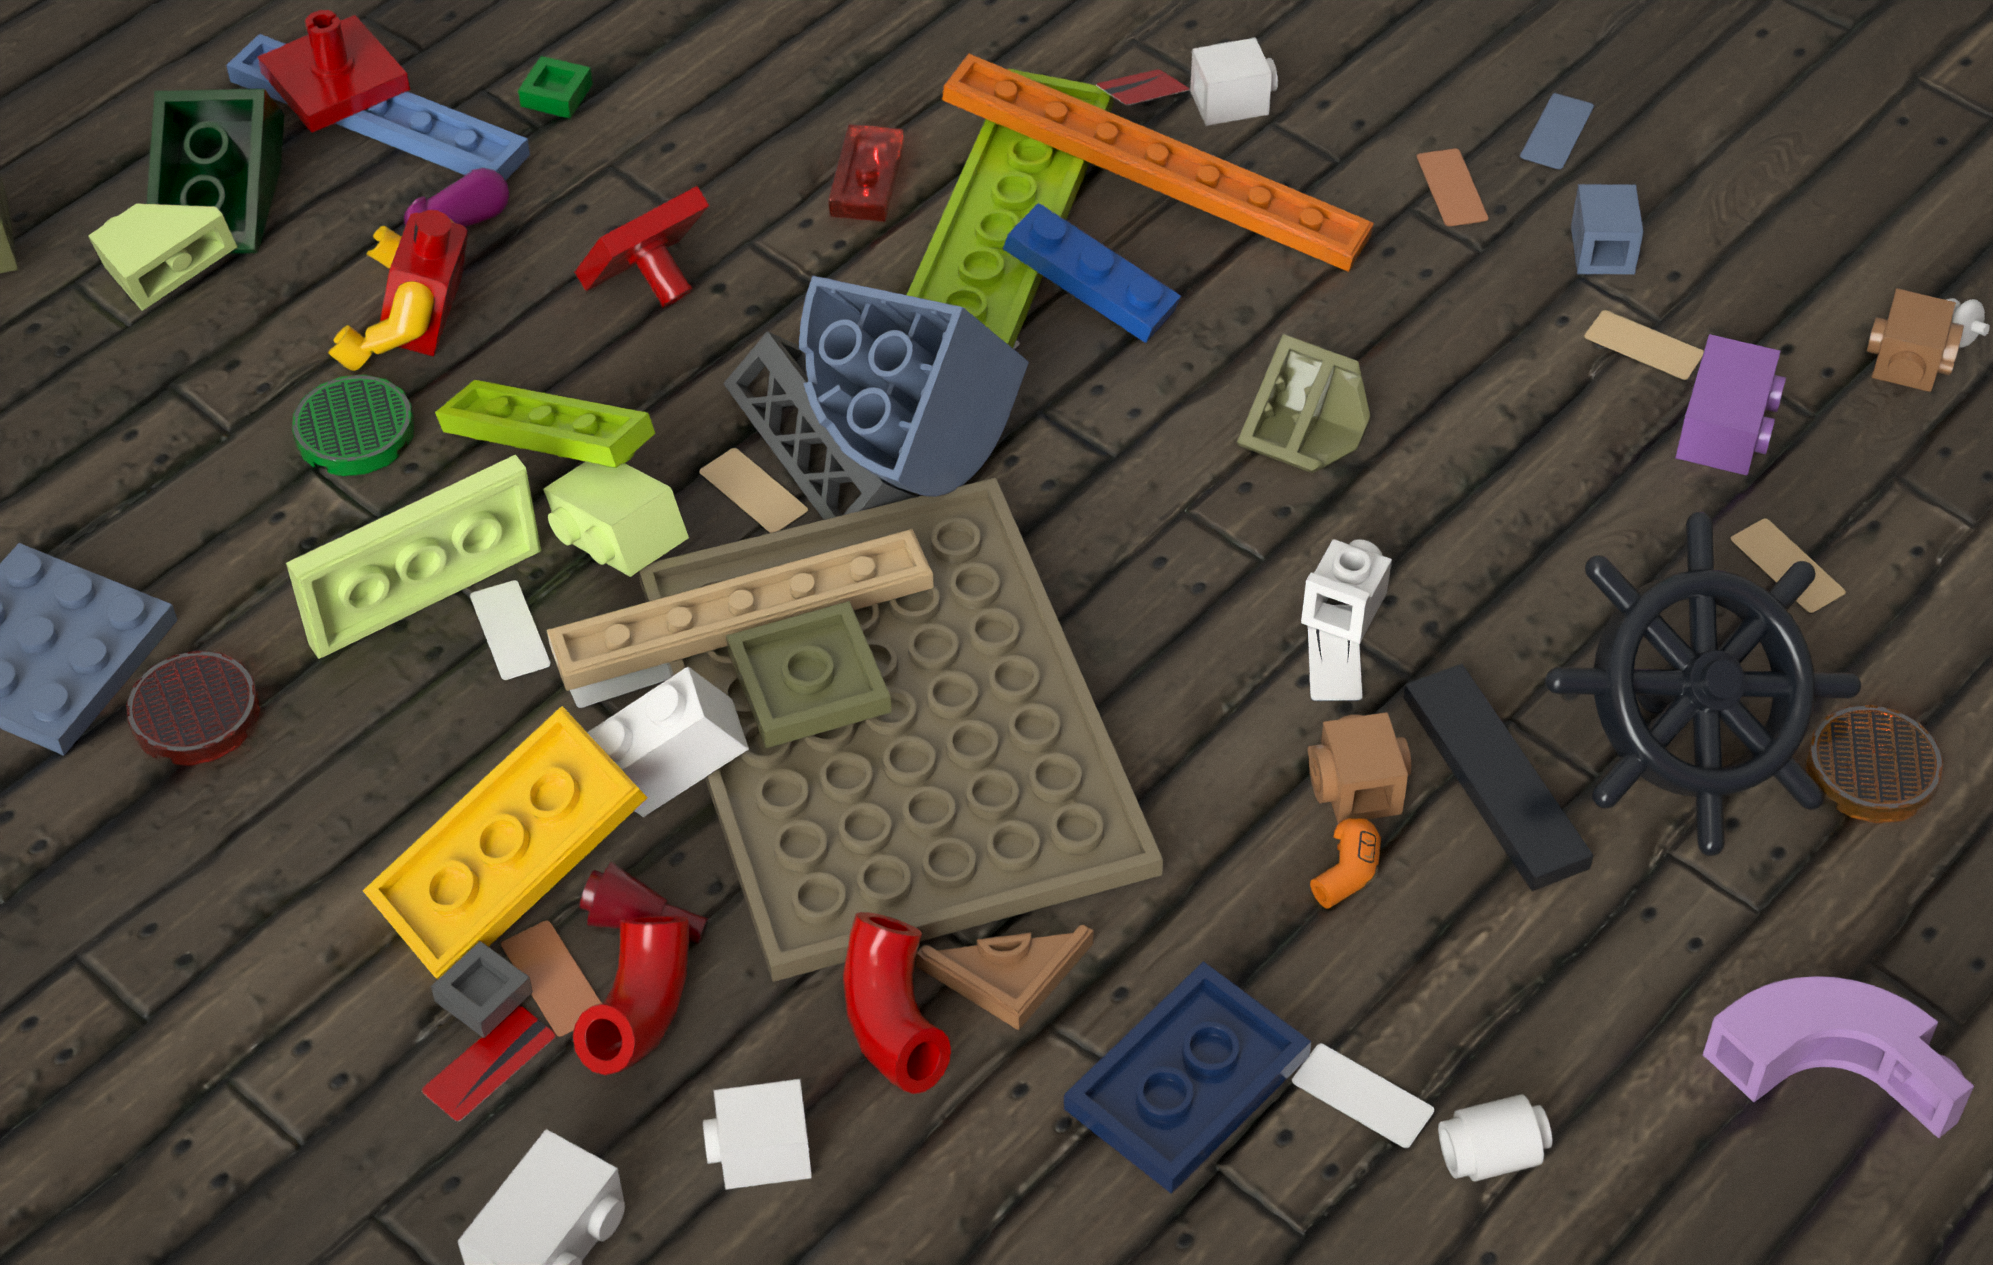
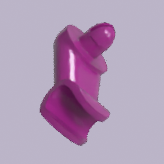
(468, 201)

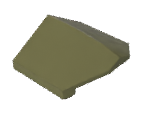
(1307, 407)

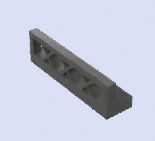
(788, 374)

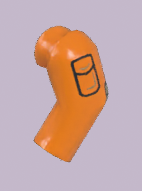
(1356, 866)

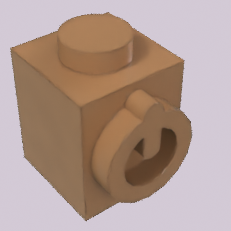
(1915, 340)
(1360, 767)

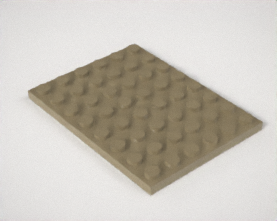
(961, 802)

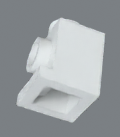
(1350, 574)

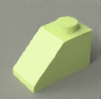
(161, 247)

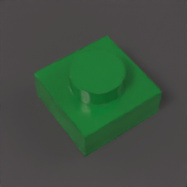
(555, 87)

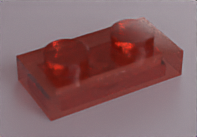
(866, 173)

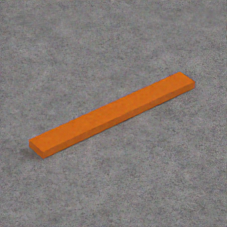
(1158, 162)

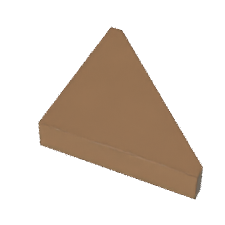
(1008, 973)

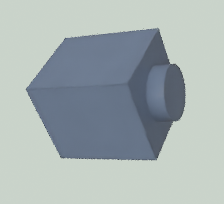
(1606, 229)

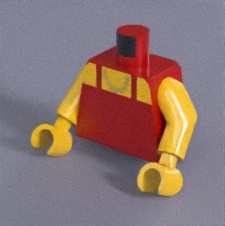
(419, 289)

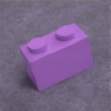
(1729, 405)

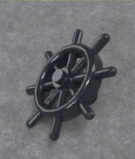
(1703, 684)

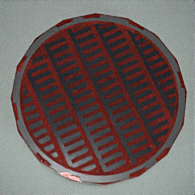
(193, 707)

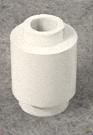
(1495, 1138)

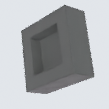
(482, 989)

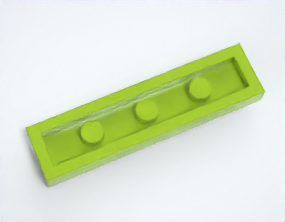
(546, 423)

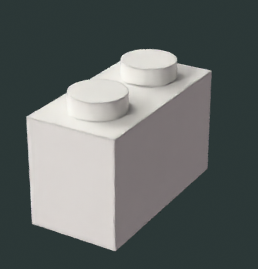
(672, 737)
(547, 1209)

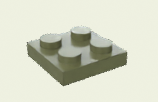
(808, 674)

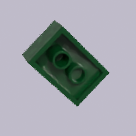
(218, 154)

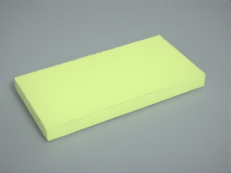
(415, 556)

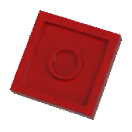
(333, 70)
(645, 244)

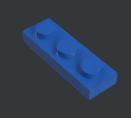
(1091, 272)

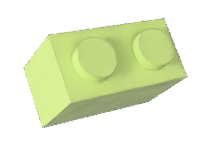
(615, 515)

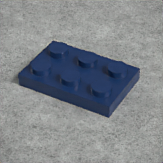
(1187, 1076)

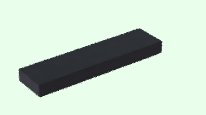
(1498, 777)

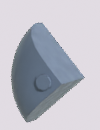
(906, 383)

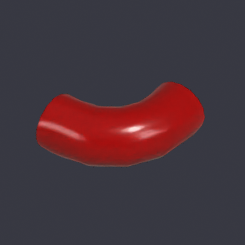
(642, 998)
(884, 1004)

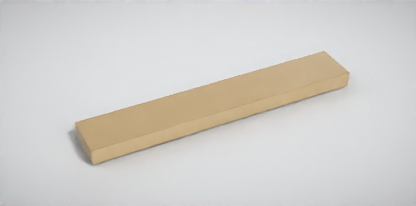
(703, 616)

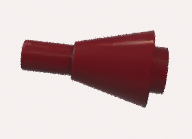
(620, 896)

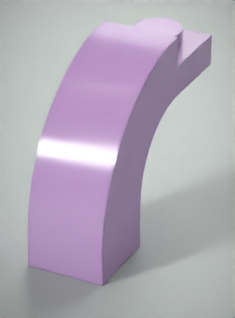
(1839, 1026)

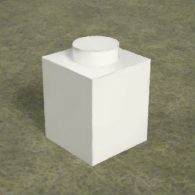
(1232, 81)
(759, 1134)

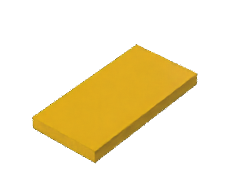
(505, 843)

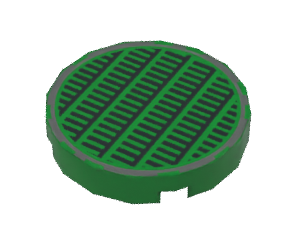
(353, 424)

